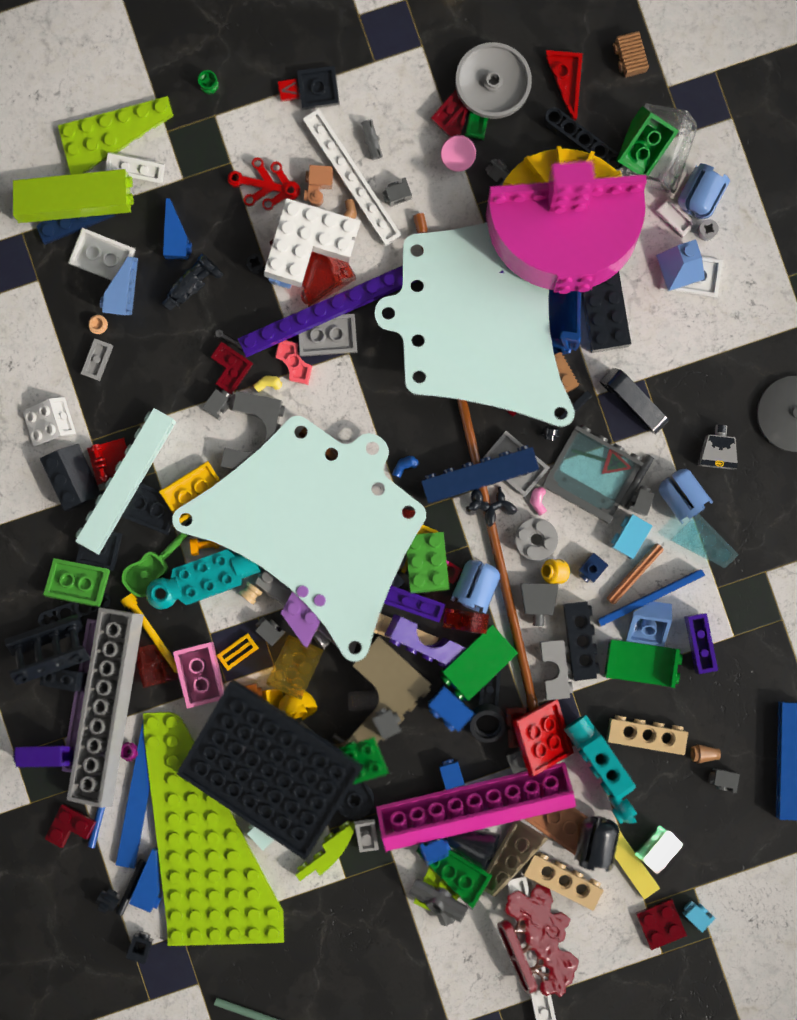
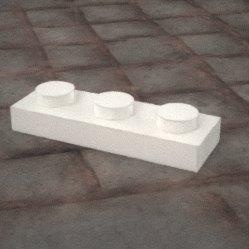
(136, 167)

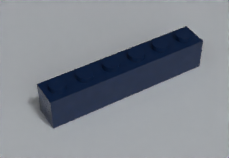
(480, 475)

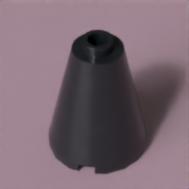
(475, 846)

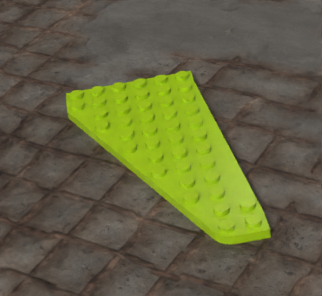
(206, 865)

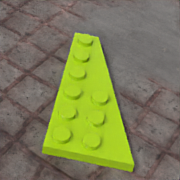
(92, 138)

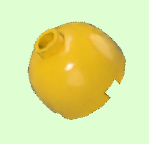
(298, 708)

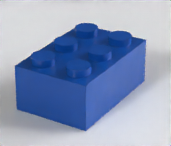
(450, 708)

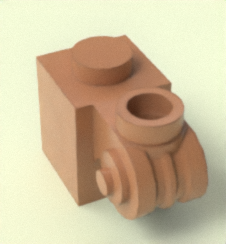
(319, 178)

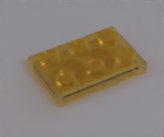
(294, 667)

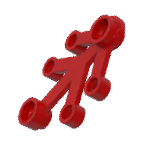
(267, 185)

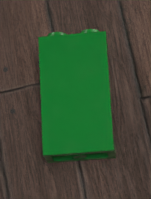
(642, 663)
(478, 664)

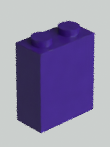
(43, 756)

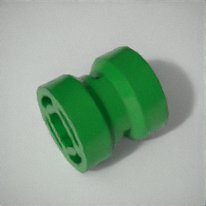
(208, 77)

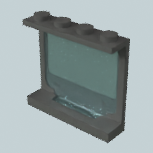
(592, 473)

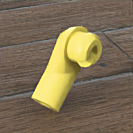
(271, 381)

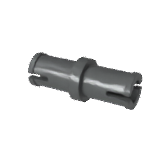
(372, 139)

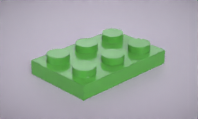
(427, 563)
(76, 582)

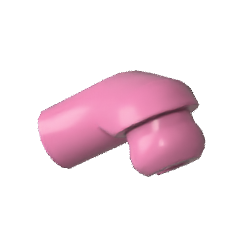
(536, 499)

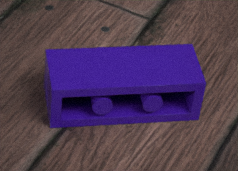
(701, 643)

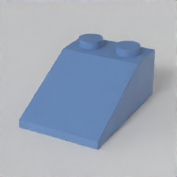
(120, 293)

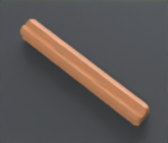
(635, 573)

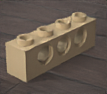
(676, 744)
(588, 898)

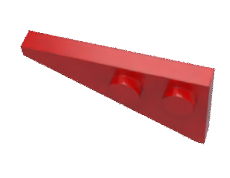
(567, 73)

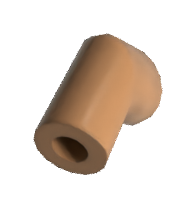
(350, 207)

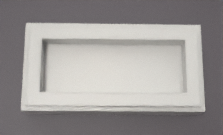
(675, 217)

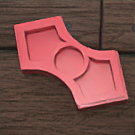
(298, 369)

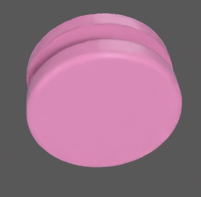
(458, 153)

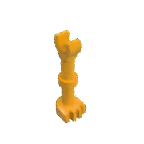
(195, 545)

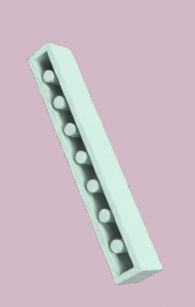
(125, 481)

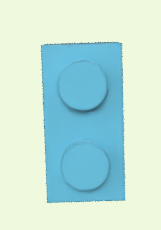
(631, 536)

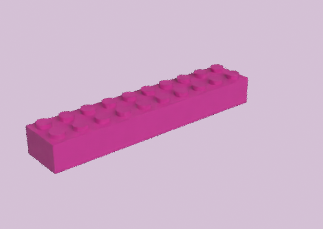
(475, 807)

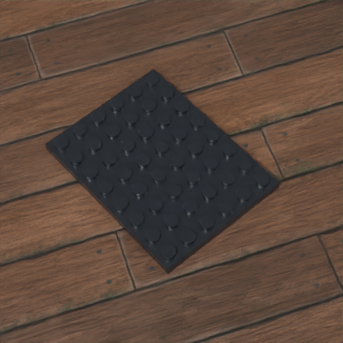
(269, 769)

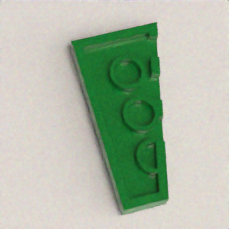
(461, 876)

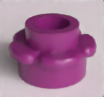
(124, 751)

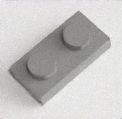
(97, 359)

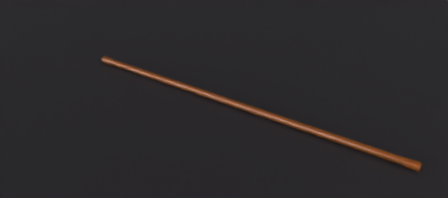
(532, 701)

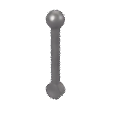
(219, 334)

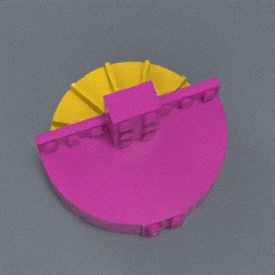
(566, 219)

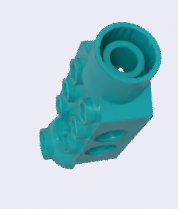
(202, 579)
(591, 743)

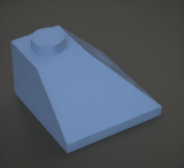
(681, 265)
(651, 624)

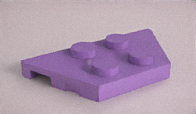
(300, 616)

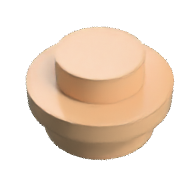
(97, 324)

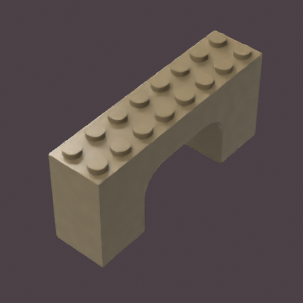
(396, 684)

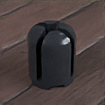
(597, 843)

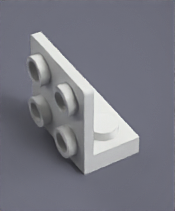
(48, 421)

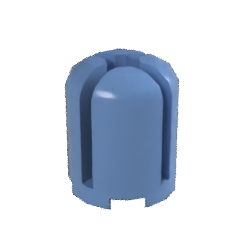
(702, 192)
(691, 489)
(476, 585)

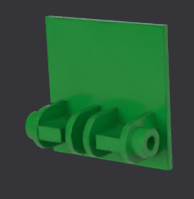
(369, 755)

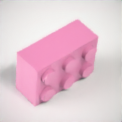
(199, 674)

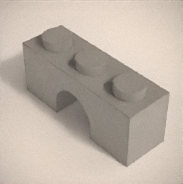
(559, 686)

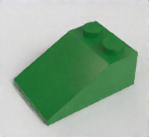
(645, 142)

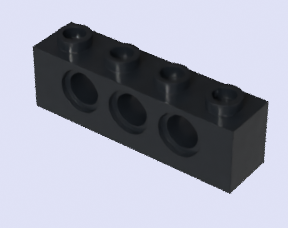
(579, 671)

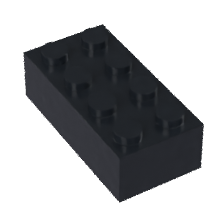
(606, 316)

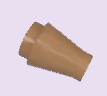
(704, 754)

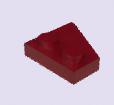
(450, 116)

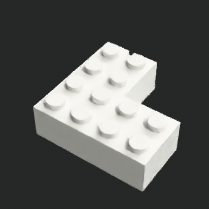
(305, 231)

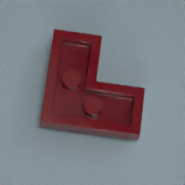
(235, 365)
(69, 821)

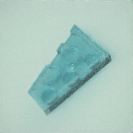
(705, 542)

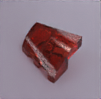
(153, 667)

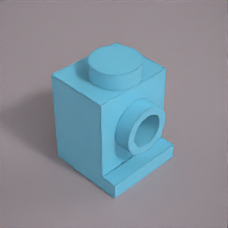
(698, 916)

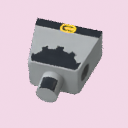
(719, 450)

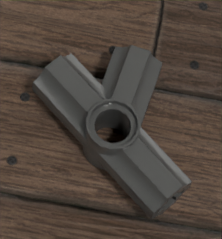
(439, 902)

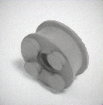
(548, 536)

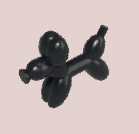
(490, 515)

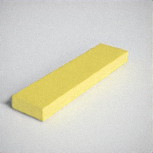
(635, 869)

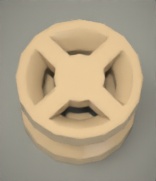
(250, 592)

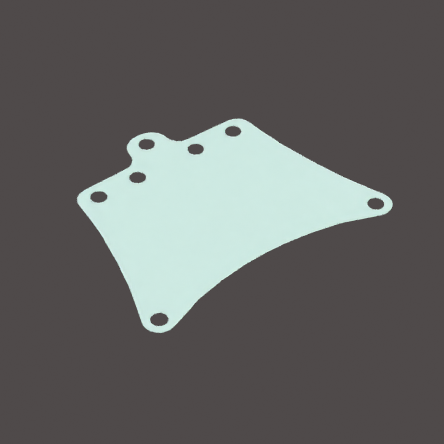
(479, 327)
(315, 524)

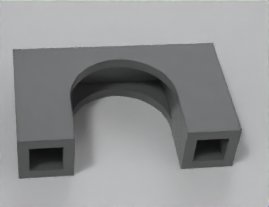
(266, 409)

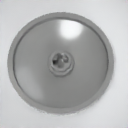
(493, 80)

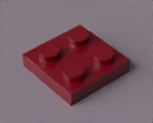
(661, 924)

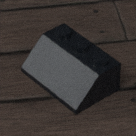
(71, 477)

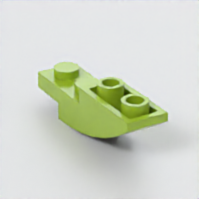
(334, 847)

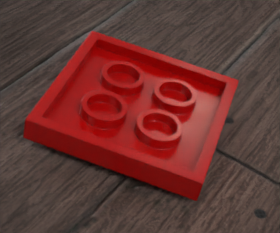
(543, 737)

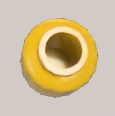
(555, 571)

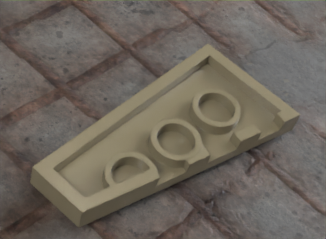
(512, 855)

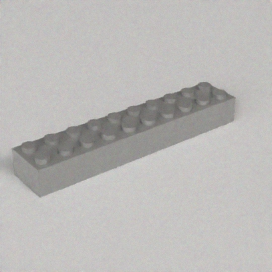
(105, 707)

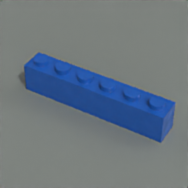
(787, 762)

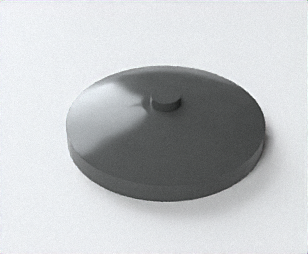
(778, 414)

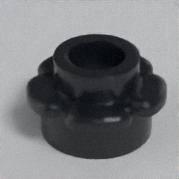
(550, 433)

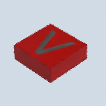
(288, 90)

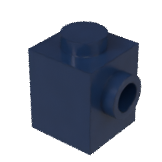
(592, 568)

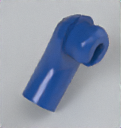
(402, 464)

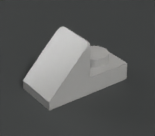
(366, 835)

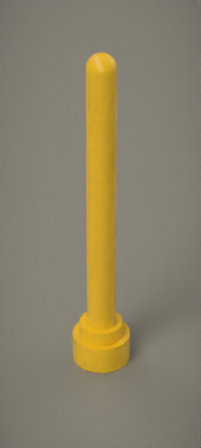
(131, 603)

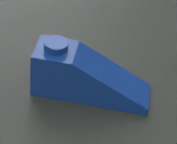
(175, 239)
(148, 886)

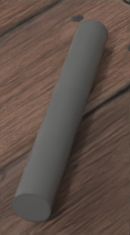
(637, 480)

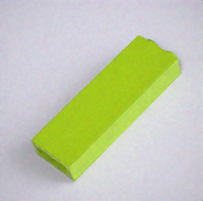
(72, 196)

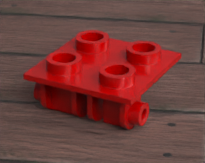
(105, 458)

